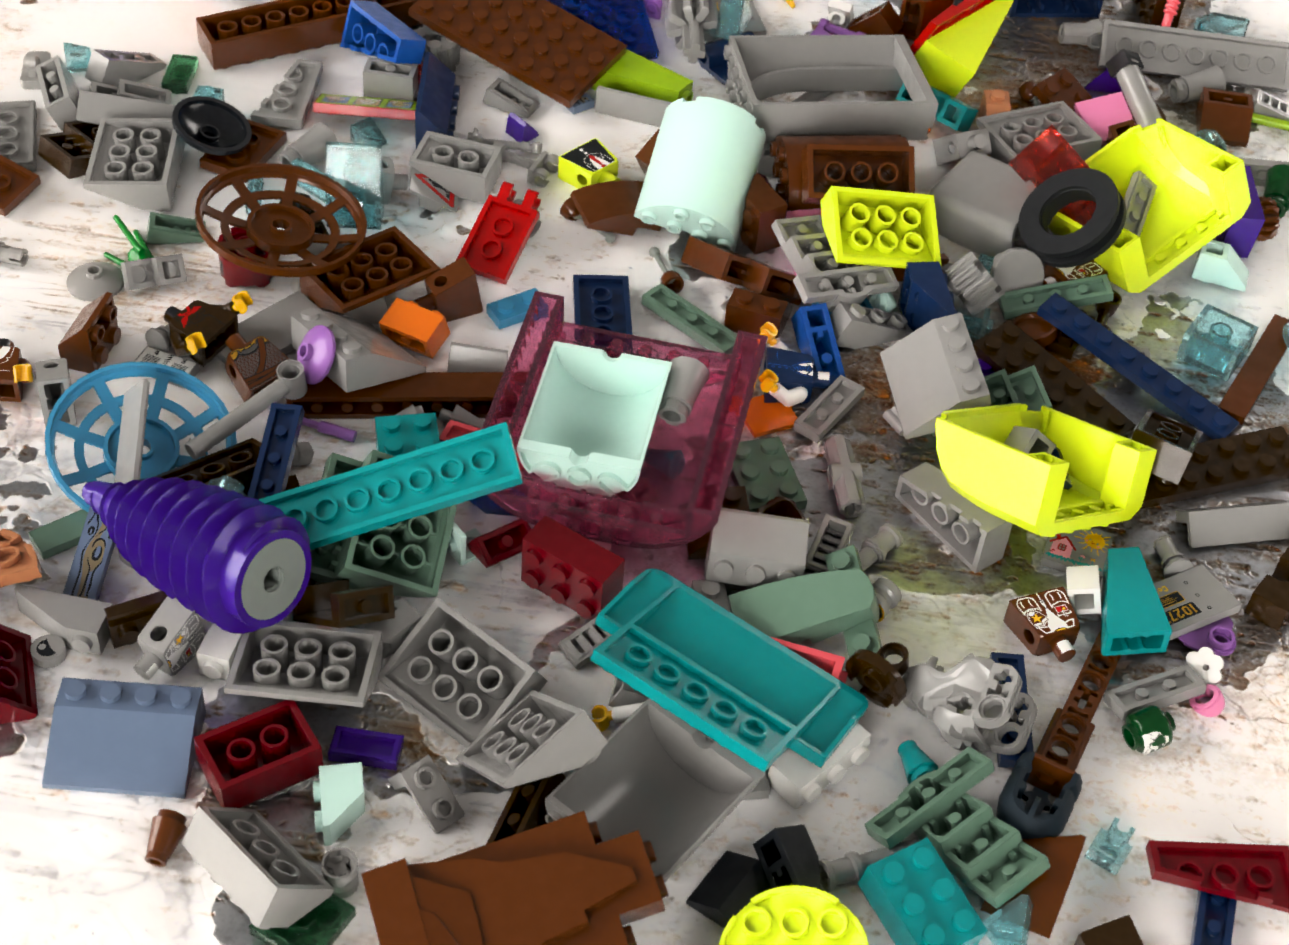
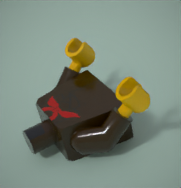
(205, 327)

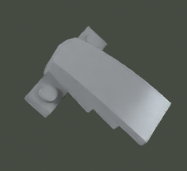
(818, 273)

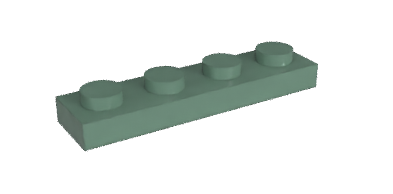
(1078, 292)
(689, 319)

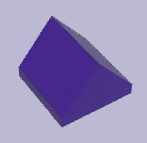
(519, 129)

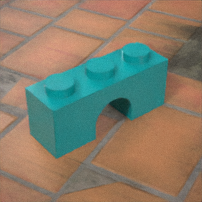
(950, 110)

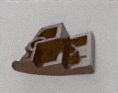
(1049, 888)

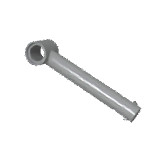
(290, 384)

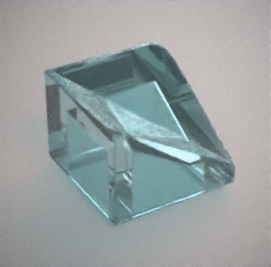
(76, 57)
(366, 132)

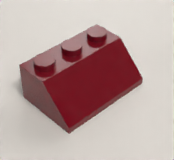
(17, 677)

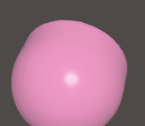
(1214, 706)

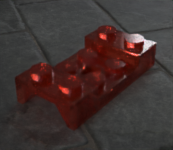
(1049, 156)

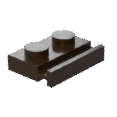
(129, 618)

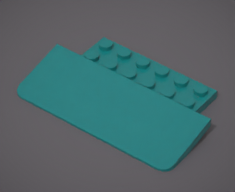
(723, 673)

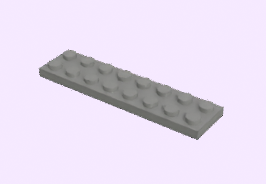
(1185, 52)

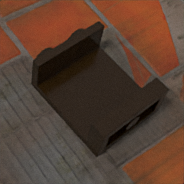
(339, 607)

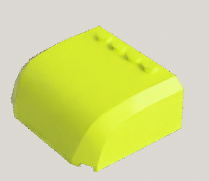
(1195, 200)
(1027, 489)

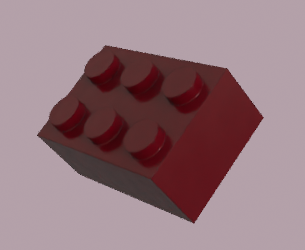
(570, 568)
(258, 754)

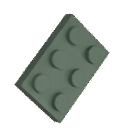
(766, 473)

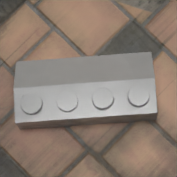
(254, 865)

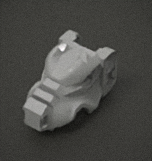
(970, 699)

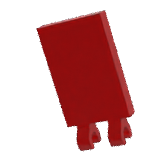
(501, 233)

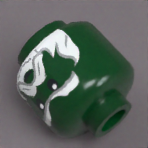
(1148, 729)

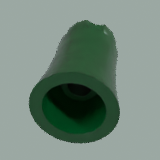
(1278, 187)

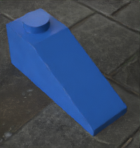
(817, 338)

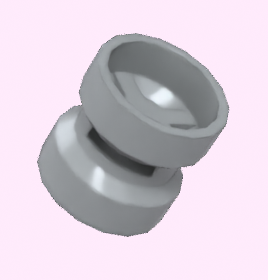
(341, 871)

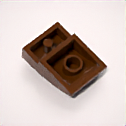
(611, 206)

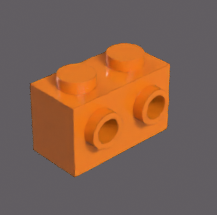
(415, 327)

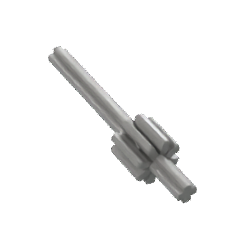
(690, 25)

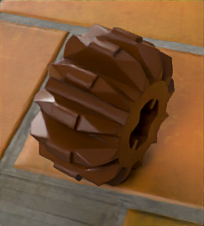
(1272, 217)

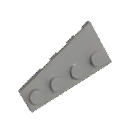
(292, 97)

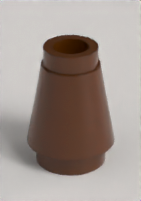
(164, 836)

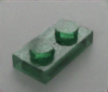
(180, 73)

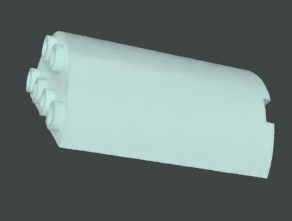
(702, 170)
(592, 418)

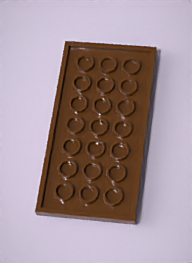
(528, 41)

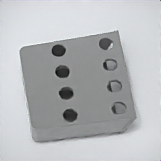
(981, 204)

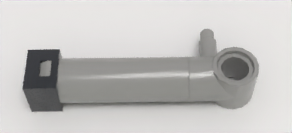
(1127, 68)

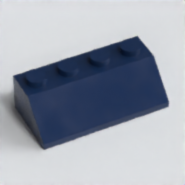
(436, 99)

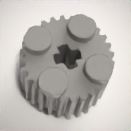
(441, 47)
(974, 283)

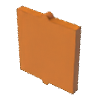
(768, 417)

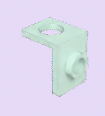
(457, 544)

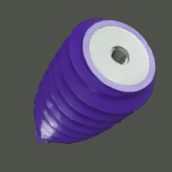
(208, 548)

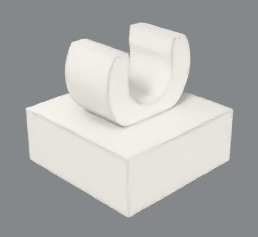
(841, 11)

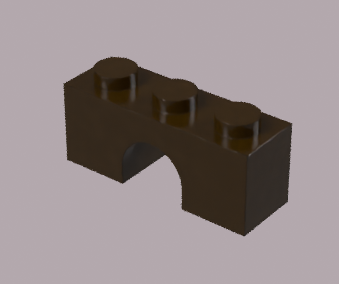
(1271, 597)

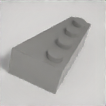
(962, 526)

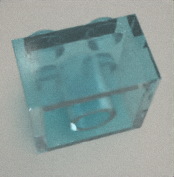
(1217, 342)

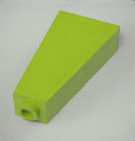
(646, 78)

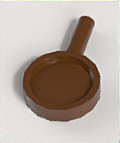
(1037, 328)

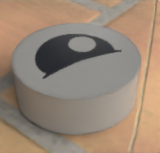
(48, 651)

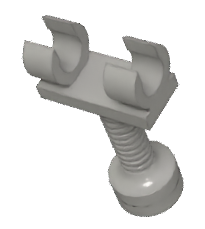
(535, 168)

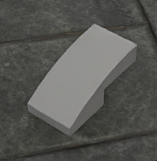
(153, 272)

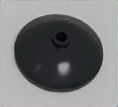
(211, 125)

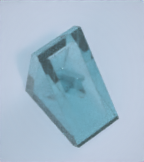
(1010, 923)

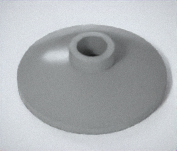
(94, 280)

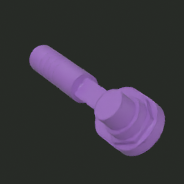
(331, 429)

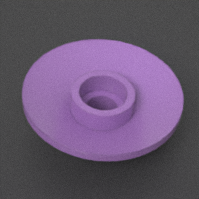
(317, 353)

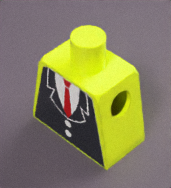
(588, 165)

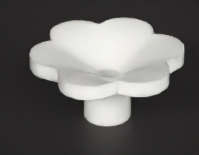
(1200, 660)

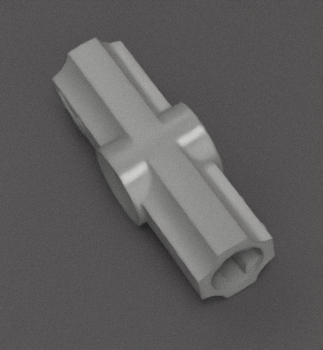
(1081, 33)
(844, 476)

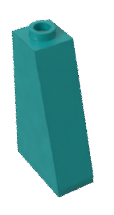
(1131, 607)

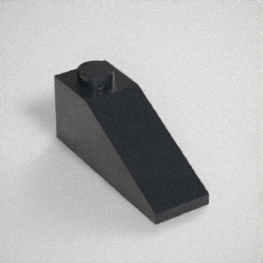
(789, 857)

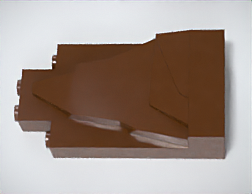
(522, 891)

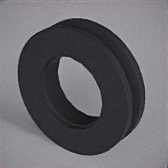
(1086, 242)

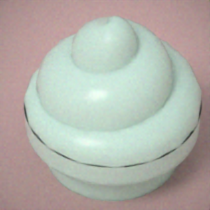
(883, 301)

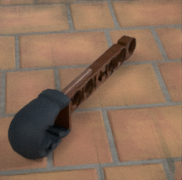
(1052, 772)

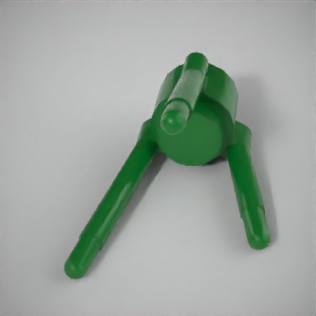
(140, 249)

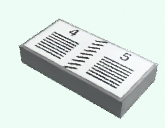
(158, 356)

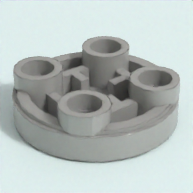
(1017, 269)

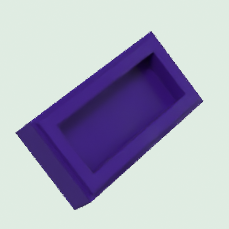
(366, 746)

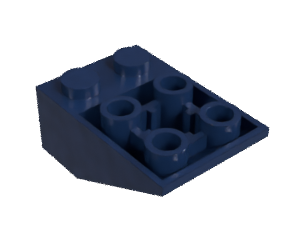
(925, 294)

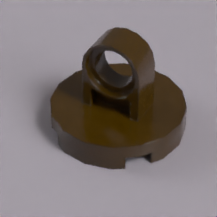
(880, 679)

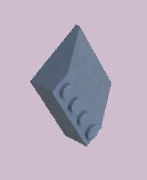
(123, 737)

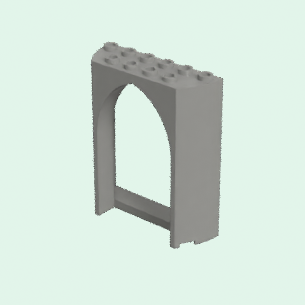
(802, 63)

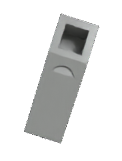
(864, 327)

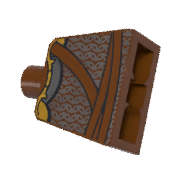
(252, 364)

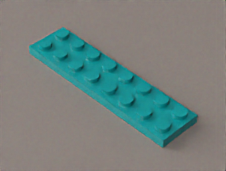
(403, 486)

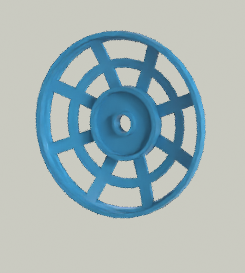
(158, 437)

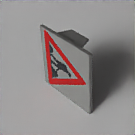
(431, 194)

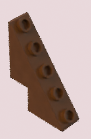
(741, 270)

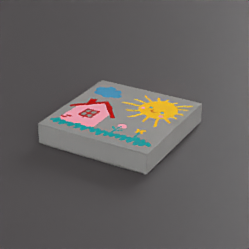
(1077, 549)

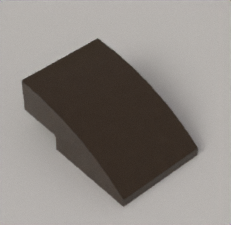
(70, 149)

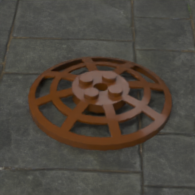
(266, 218)

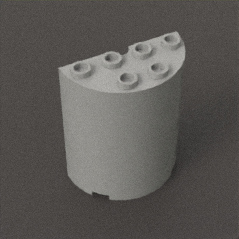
(659, 781)

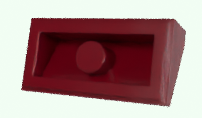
(499, 543)

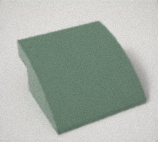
(400, 554)

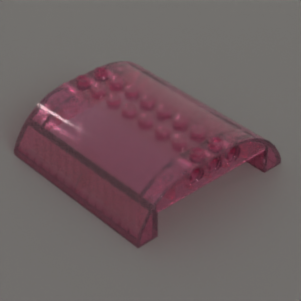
(684, 464)

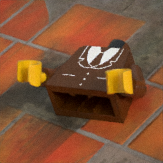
(13, 372)

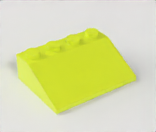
(880, 227)

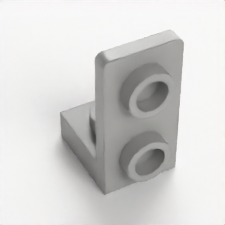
(429, 793)

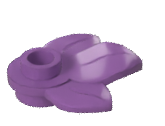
(1215, 636)

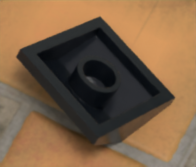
(729, 887)

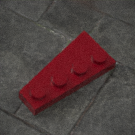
(1229, 870)

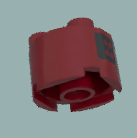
(237, 275)

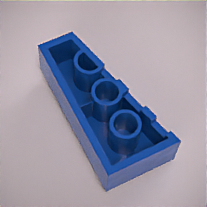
(380, 34)

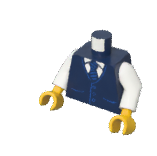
(787, 373)

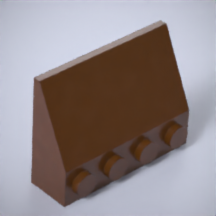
(379, 269)

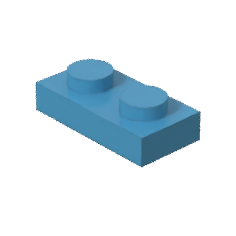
(510, 309)

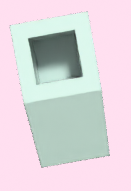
(1221, 266)
(341, 799)

